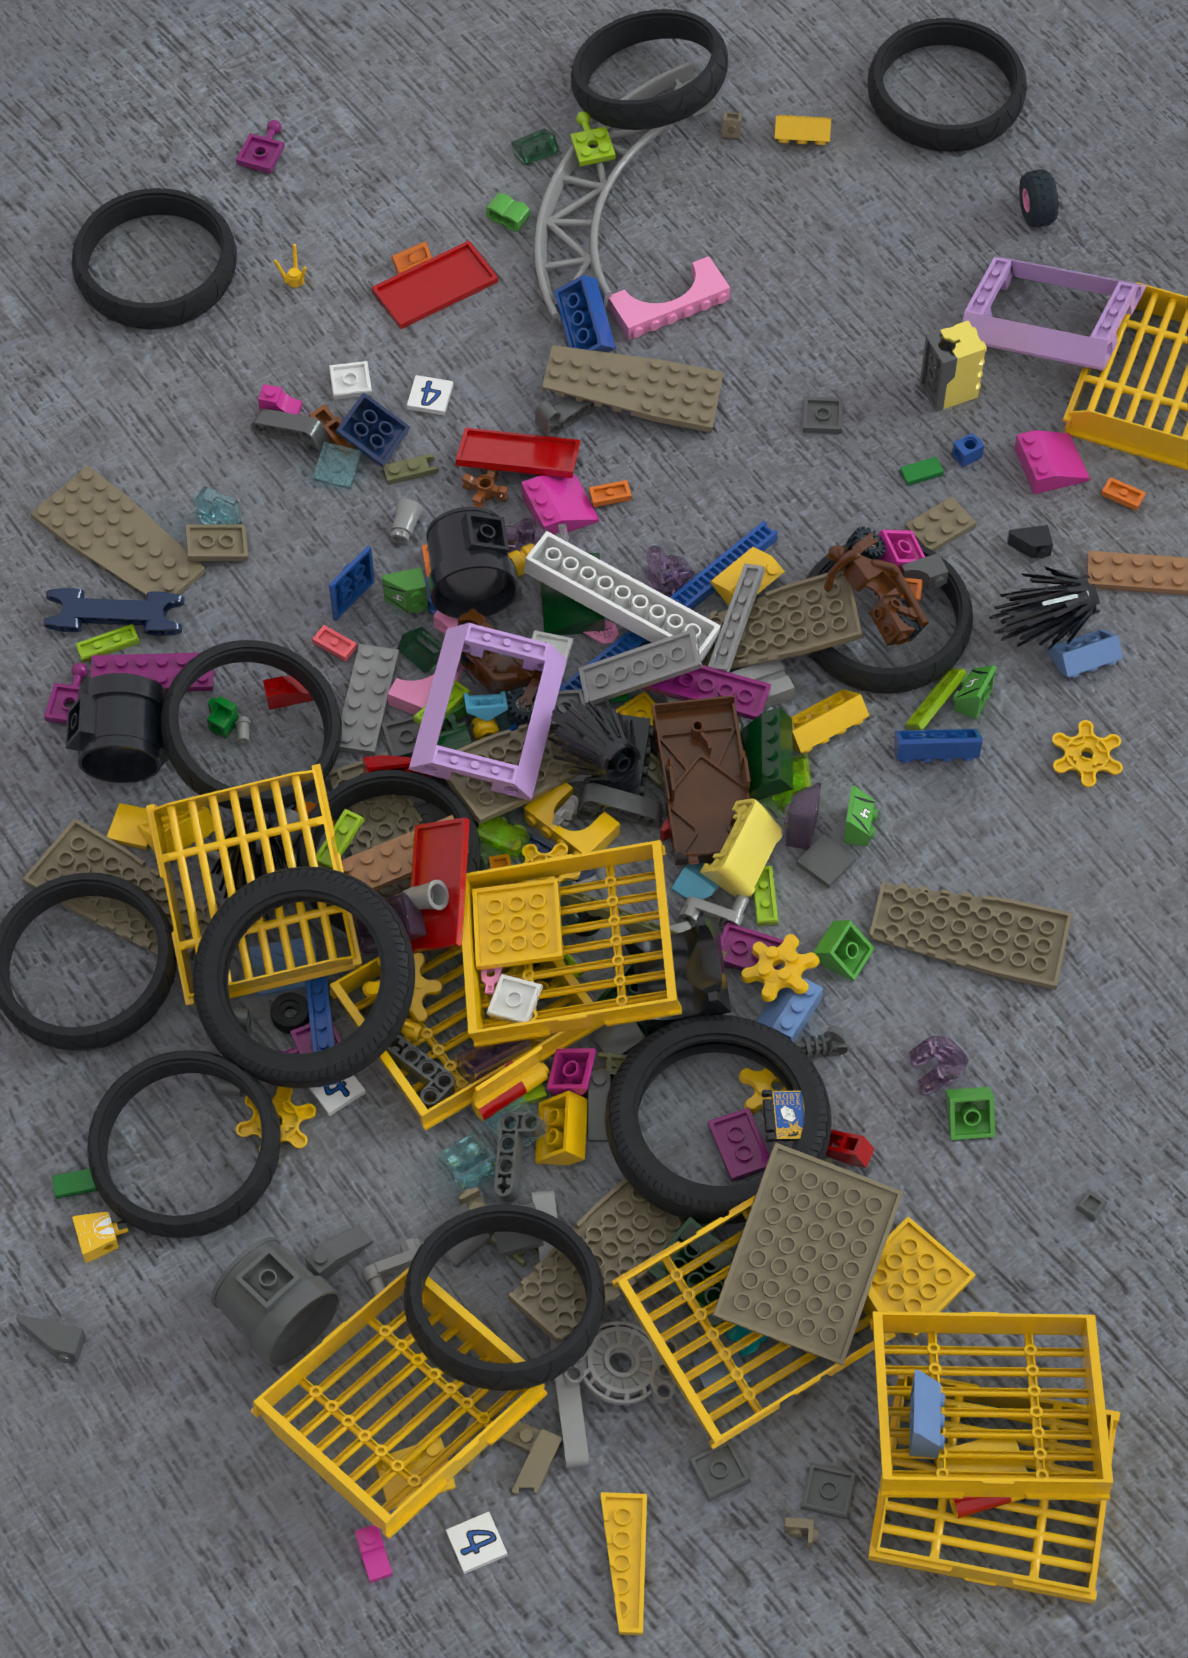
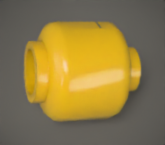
(482, 728)

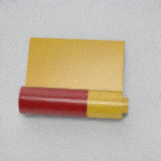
(509, 1084)
(970, 1505)

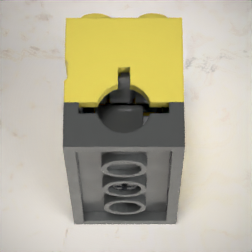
(952, 365)

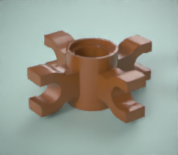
(485, 488)

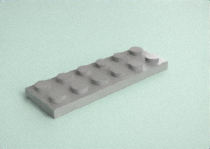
(640, 667)
(367, 698)

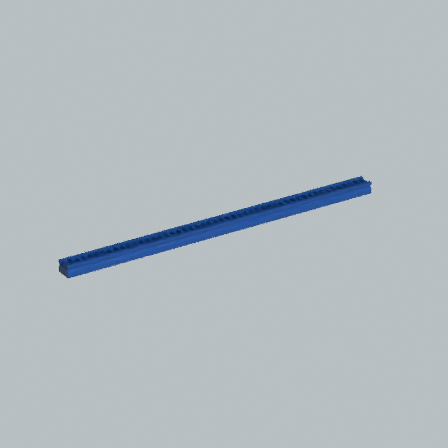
(689, 595)

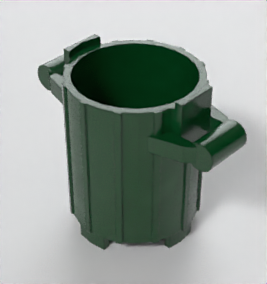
(456, 736)

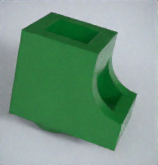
(222, 716)

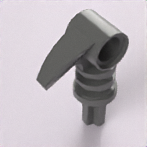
(833, 1041)

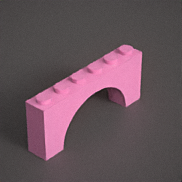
(642, 317)
(413, 695)

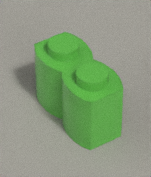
(508, 212)

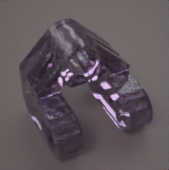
(525, 532)
(677, 575)
(951, 1062)

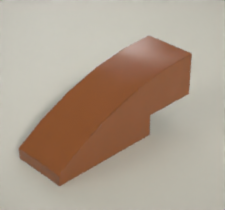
(330, 425)

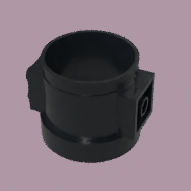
(470, 562)
(118, 727)

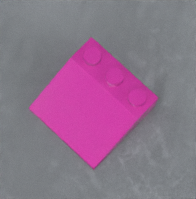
(1049, 460)
(557, 502)

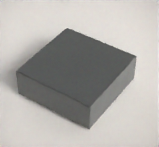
(1091, 1205)

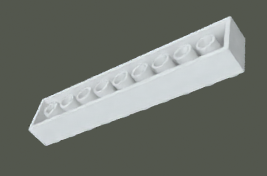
(615, 593)

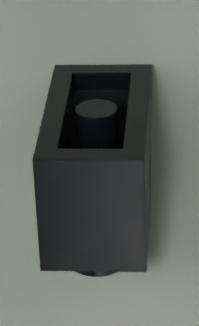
(1031, 541)

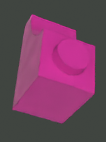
(276, 399)
(373, 1553)

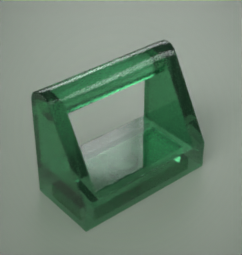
(535, 146)
(418, 652)

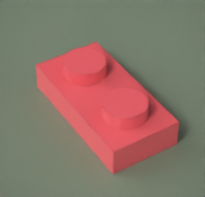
(334, 643)

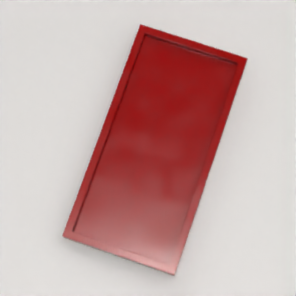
(435, 284)
(518, 452)
(441, 854)

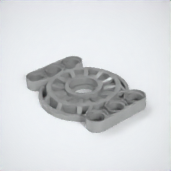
(644, 1370)

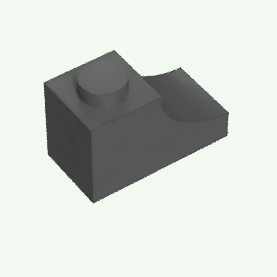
(929, 569)

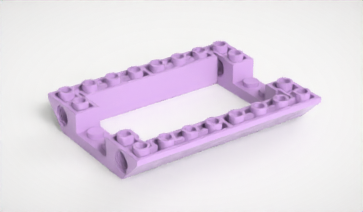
(1046, 342)
(505, 777)

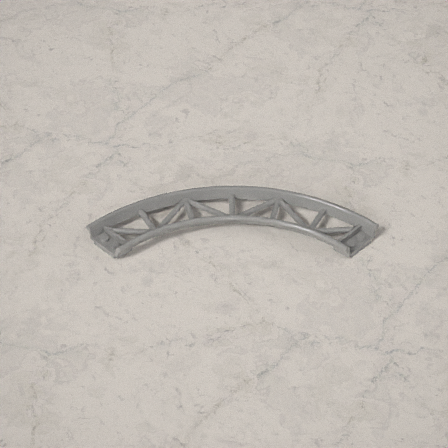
(546, 220)

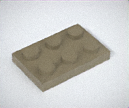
(941, 524)
(216, 542)

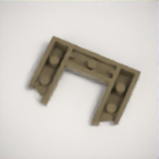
(540, 1445)

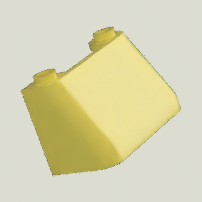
(745, 850)

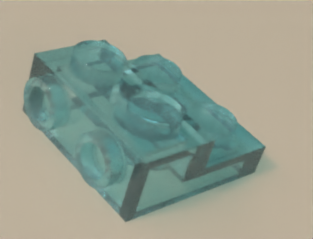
(216, 507)
(468, 1161)

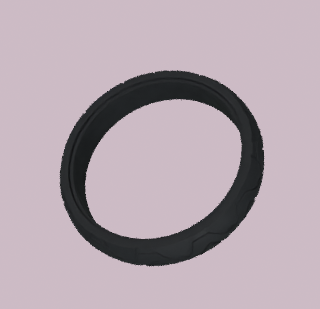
(947, 32)
(659, 110)
(145, 203)
(255, 652)
(909, 677)
(389, 783)
(128, 1021)
(147, 1073)
(504, 1219)

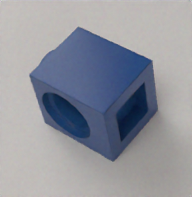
(968, 449)

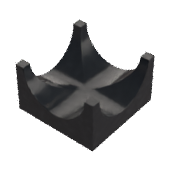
(697, 969)

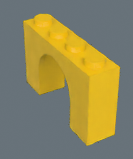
(593, 838)

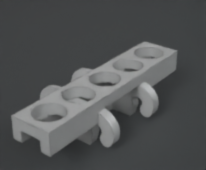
(566, 811)

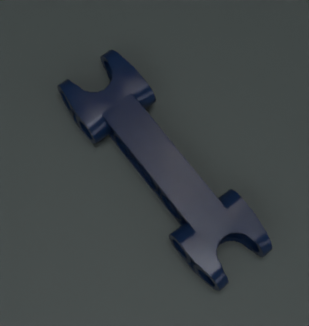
(112, 611)

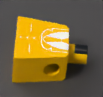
(97, 1234)

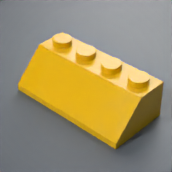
(827, 719)

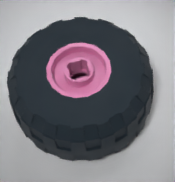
(1038, 198)

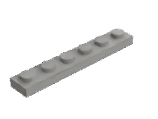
(736, 617)

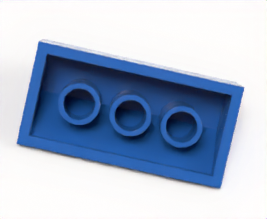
(584, 315)
(937, 744)

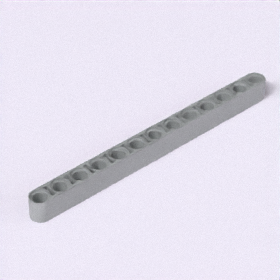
(567, 1396)

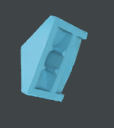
(486, 706)
(693, 883)

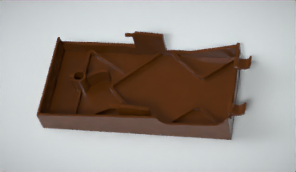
(700, 773)

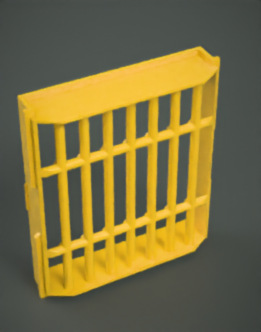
(1125, 434)
(181, 945)
(598, 1013)
(463, 1089)
(459, 1323)
(736, 1374)
(1030, 1485)
(985, 1575)

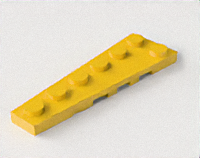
(626, 1543)

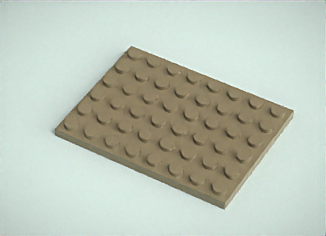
(808, 1253)

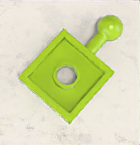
(598, 137)

